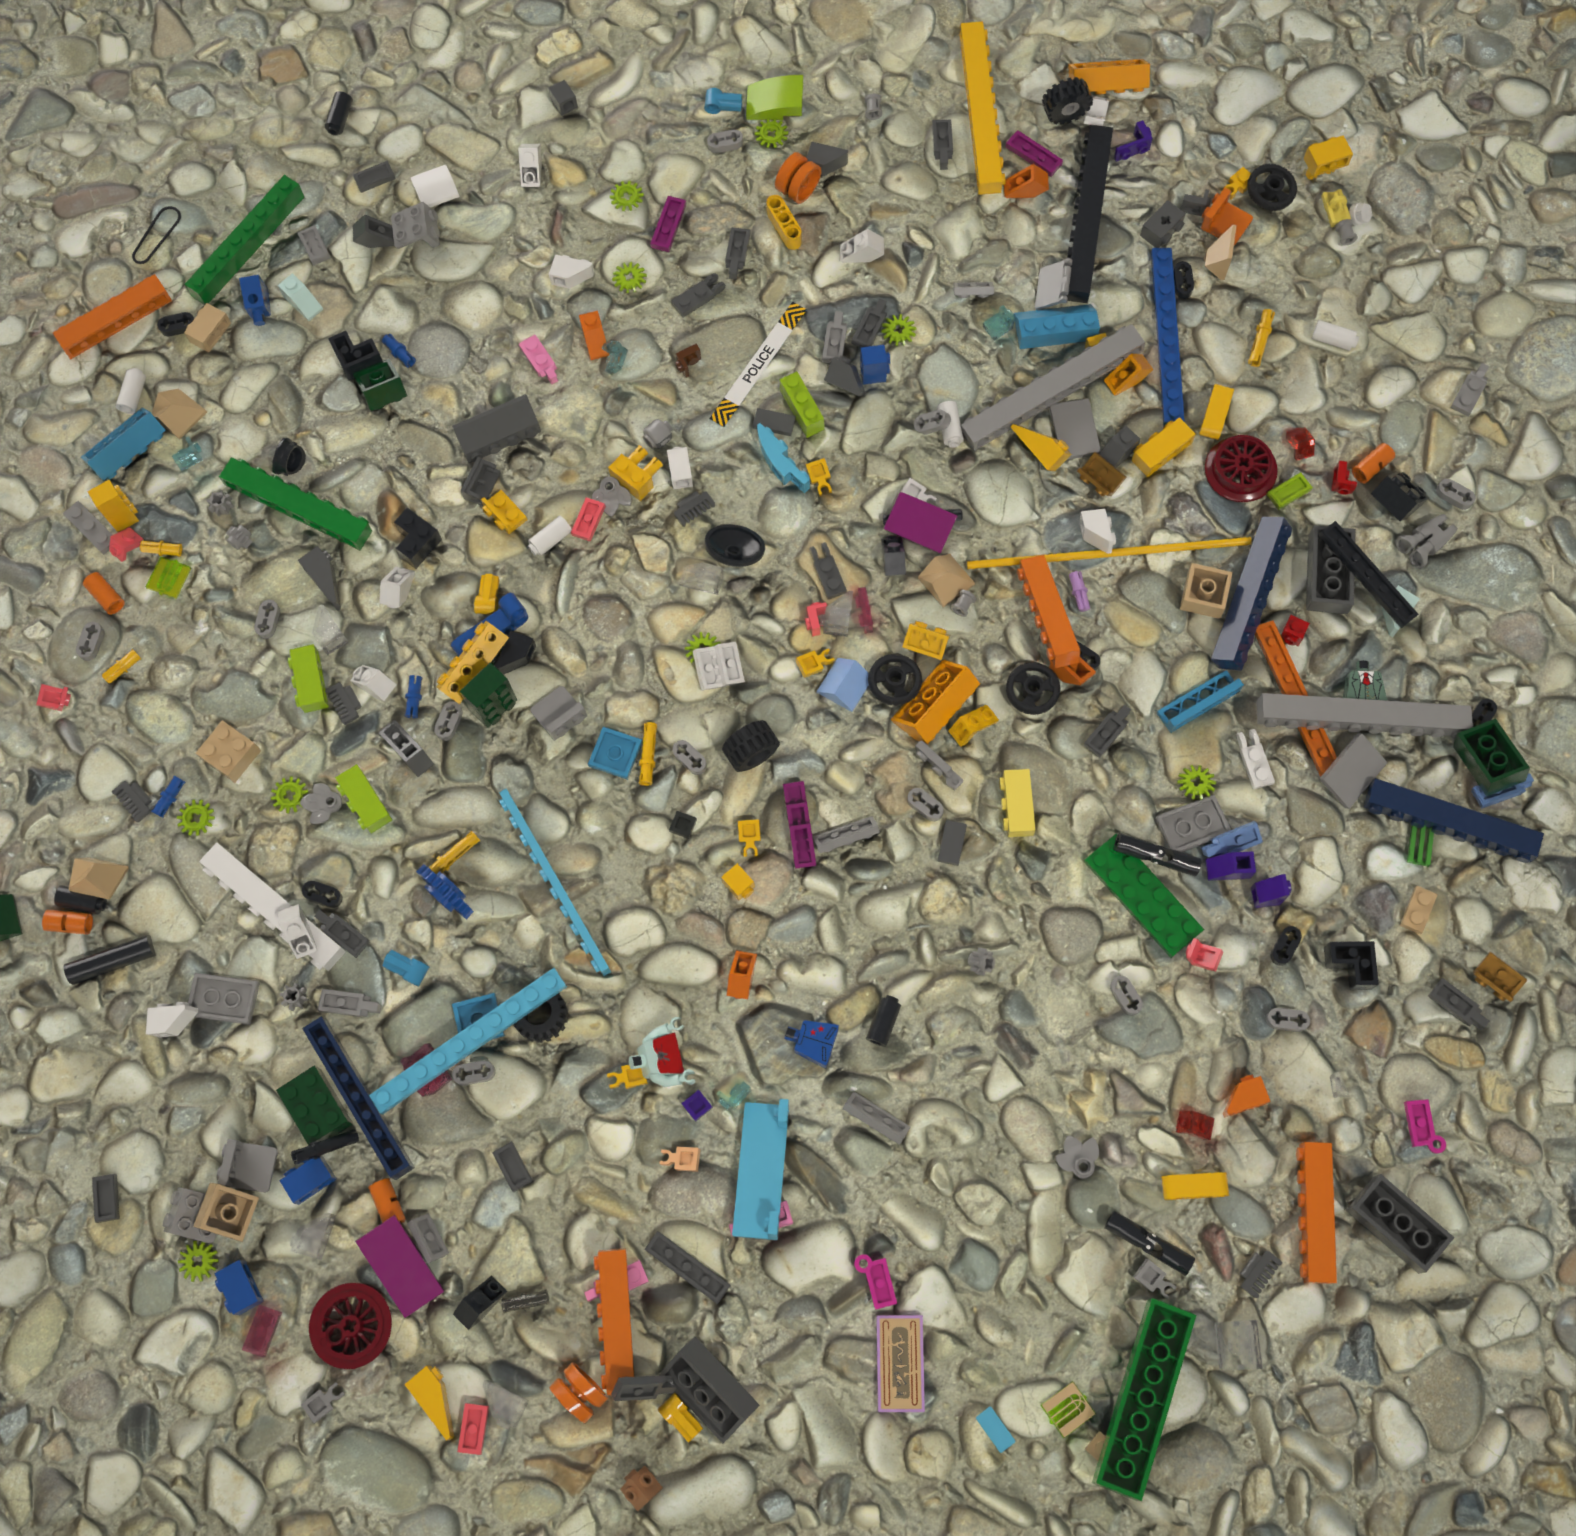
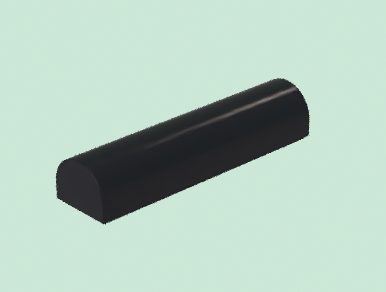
(109, 960)

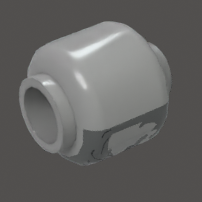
(657, 434)

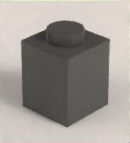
(563, 97)

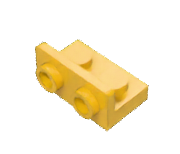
(504, 511)
(926, 640)

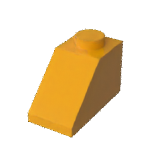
(1128, 373)

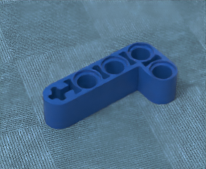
(506, 619)

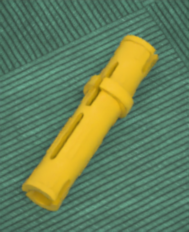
(1263, 331)
(648, 749)
(458, 850)

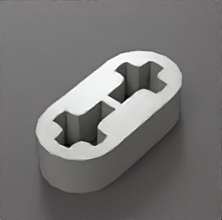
(725, 141)
(932, 425)
(1455, 494)
(263, 617)
(92, 641)
(453, 722)
(692, 754)
(922, 808)
(1122, 998)
(1287, 1014)
(474, 1078)

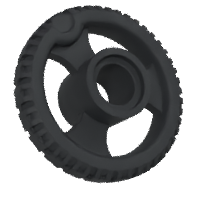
(1268, 193)
(901, 696)
(1028, 705)

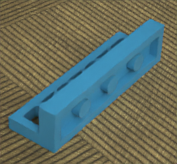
(1201, 705)

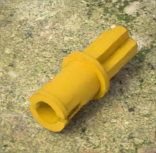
(161, 548)
(121, 666)

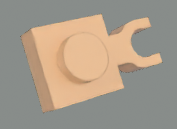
(684, 1159)

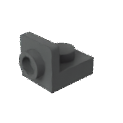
(1195, 205)

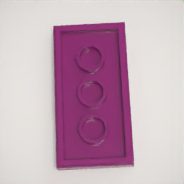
(399, 1266)

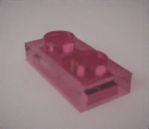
(865, 618)
(262, 1331)

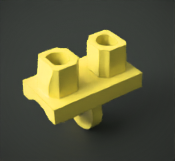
(1335, 206)

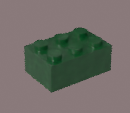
(489, 695)
(1491, 757)
(314, 1106)

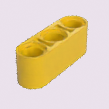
(780, 215)
(1216, 411)
(1195, 1186)

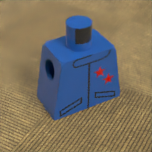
(255, 298)
(814, 1041)

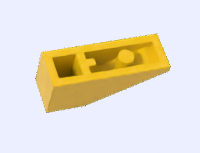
(1048, 450)
(432, 1397)

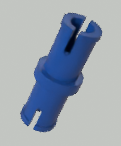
(398, 350)
(413, 696)
(168, 796)

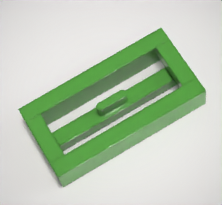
(1410, 859)

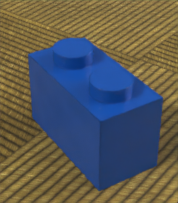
(874, 364)
(307, 1179)
(238, 1288)

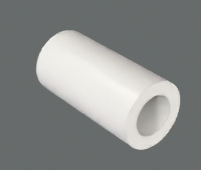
(1335, 335)
(130, 391)
(953, 433)
(549, 536)

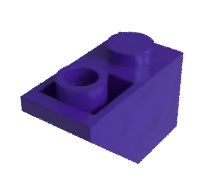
(1231, 866)
(1271, 891)

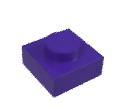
(697, 1105)

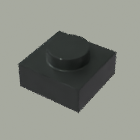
(683, 824)

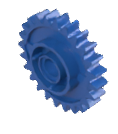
(445, 891)

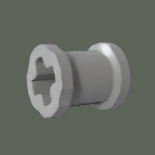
(873, 105)
(1346, 232)
(963, 603)

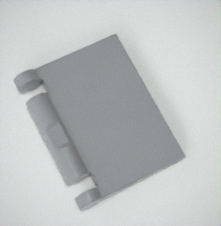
(1053, 283)

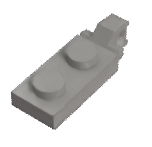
(834, 338)
(1470, 391)
(939, 766)
(347, 1003)

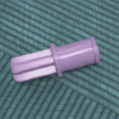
(1079, 591)

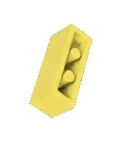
(1017, 803)

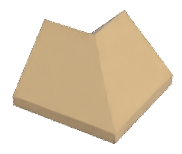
(1220, 253)
(177, 412)
(945, 579)
(96, 877)

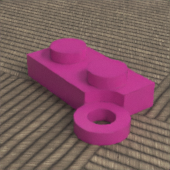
(1421, 1125)
(878, 1281)

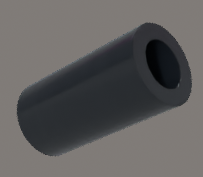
(338, 113)
(78, 901)
(883, 1021)

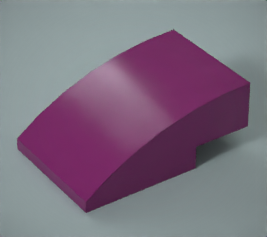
(920, 522)

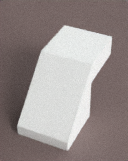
(1098, 111)

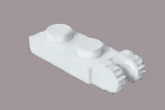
(1255, 761)

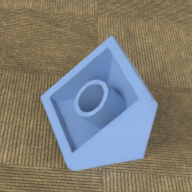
(845, 683)

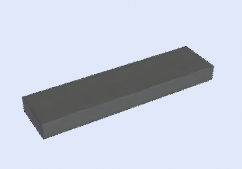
(687, 1267)

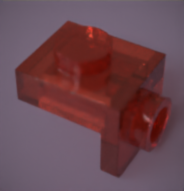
(1302, 443)
(1195, 1124)

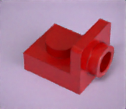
(1340, 479)
(1294, 631)

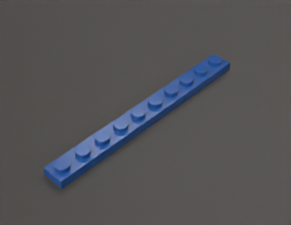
(1167, 335)

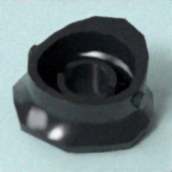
(288, 458)

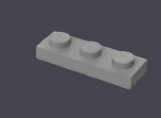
(89, 526)
(846, 834)
(876, 1118)

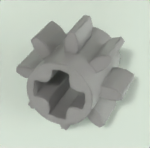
(220, 503)
(239, 537)
(981, 961)
(288, 998)

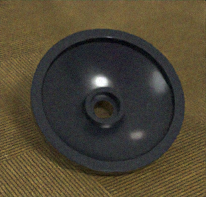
(734, 545)

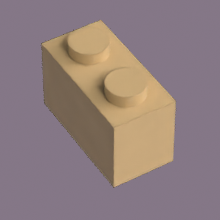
(207, 327)

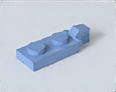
(1516, 790)
(1234, 840)

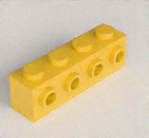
(475, 656)

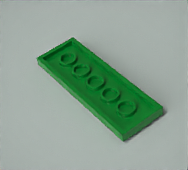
(1144, 897)

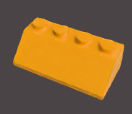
(1113, 75)
(937, 701)

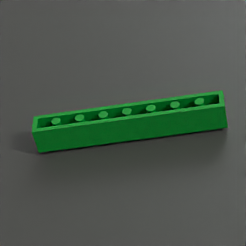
(244, 240)
(295, 503)

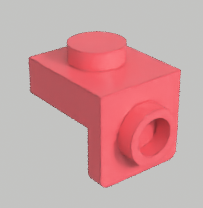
(124, 542)
(812, 621)
(53, 697)
(1203, 955)

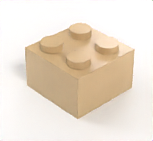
(1206, 590)
(228, 751)
(226, 1212)

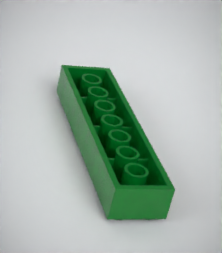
(1144, 1399)

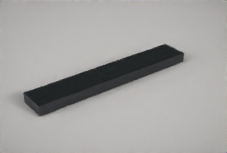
(1368, 574)

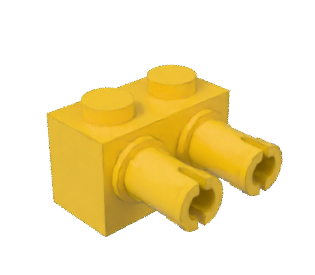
(1327, 156)
(632, 477)

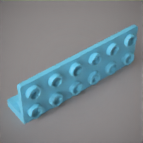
(761, 1170)

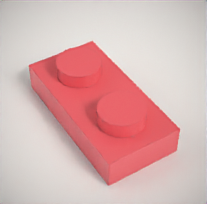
(588, 519)
(473, 1429)

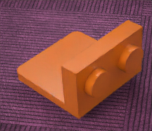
(1223, 215)

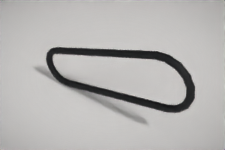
(163, 239)

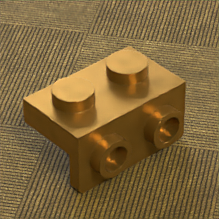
(1102, 475)
(1499, 976)

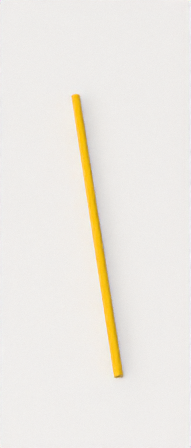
(1115, 552)

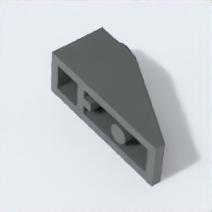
(322, 572)
(406, 748)

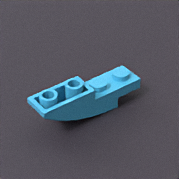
(777, 458)

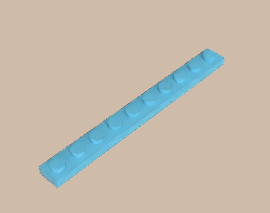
(557, 890)
(467, 1041)

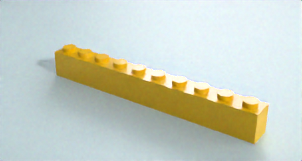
(981, 109)

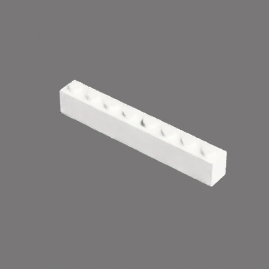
(264, 901)

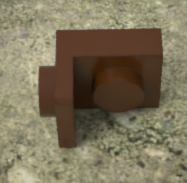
(687, 357)

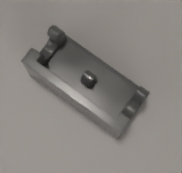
(480, 481)

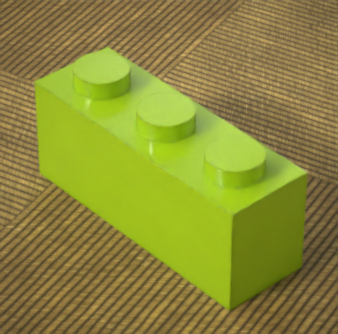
(802, 404)
(308, 678)
(362, 799)

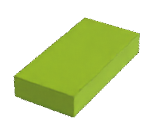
(1289, 491)

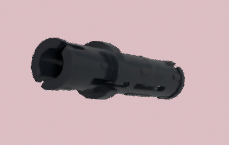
(316, 1149)

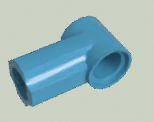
(717, 101)
(410, 970)

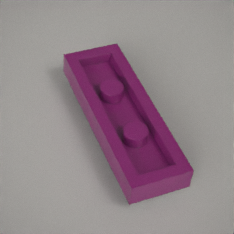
(1034, 153)
(668, 224)

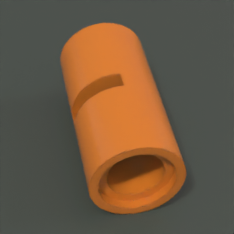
(1373, 463)
(103, 593)
(67, 922)
(386, 1200)

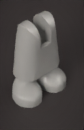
(1430, 539)

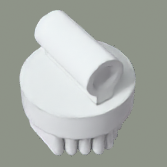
(1360, 213)

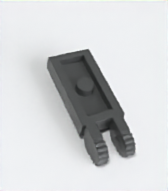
(697, 295)
(828, 573)

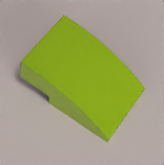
(775, 98)

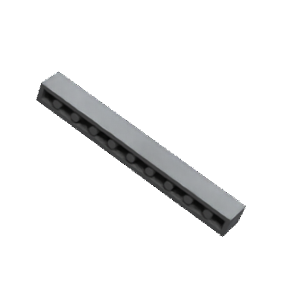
(1052, 387)
(1363, 715)

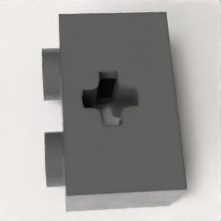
(1163, 224)

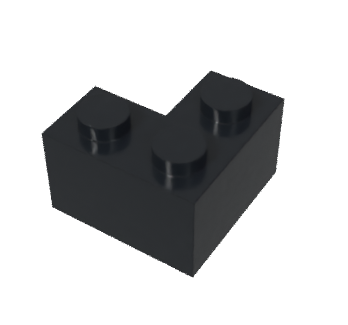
(354, 357)
(419, 538)
(1359, 960)

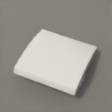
(435, 186)
(718, 666)

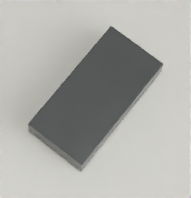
(374, 176)
(777, 422)
(952, 842)
(512, 1166)
(105, 1198)

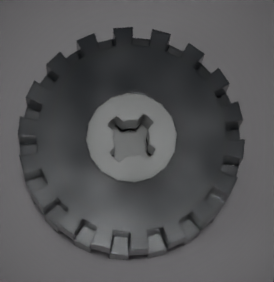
(1067, 101)

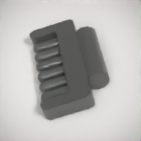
(690, 503)
(349, 701)
(137, 796)
(1255, 1268)

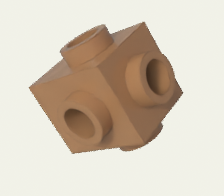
(640, 1487)

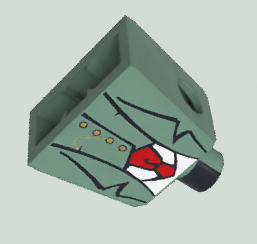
(1364, 683)

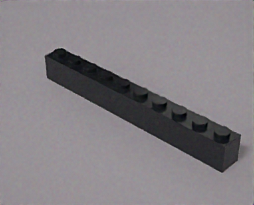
(1089, 211)

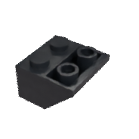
(1399, 495)

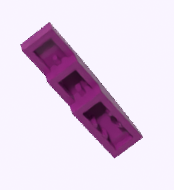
(799, 824)

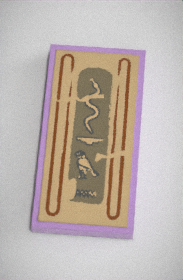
(900, 1363)

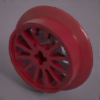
(1241, 465)
(321, 1335)

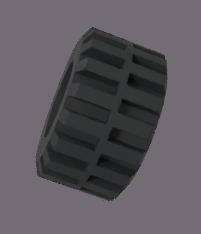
(750, 746)
(550, 1027)

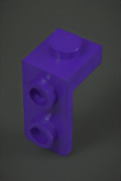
(1141, 145)

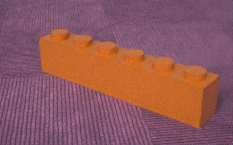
(112, 316)
(1049, 611)
(1317, 1213)
(615, 1316)

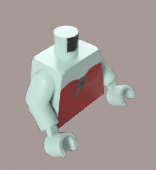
(661, 1057)

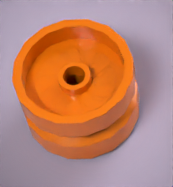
(798, 177)
(575, 1396)

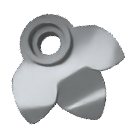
(612, 497)
(318, 803)
(1078, 1153)

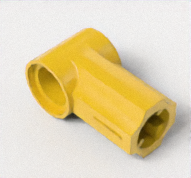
(487, 601)
(676, 1413)

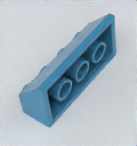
(1056, 326)
(123, 444)

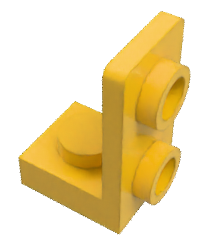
(972, 723)

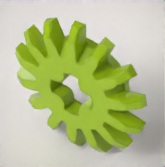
(771, 126)
(631, 190)
(632, 283)
(895, 336)
(697, 642)
(1201, 788)
(282, 791)
(187, 817)
(198, 1270)

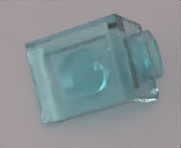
(999, 323)
(616, 358)
(188, 457)
(737, 1094)

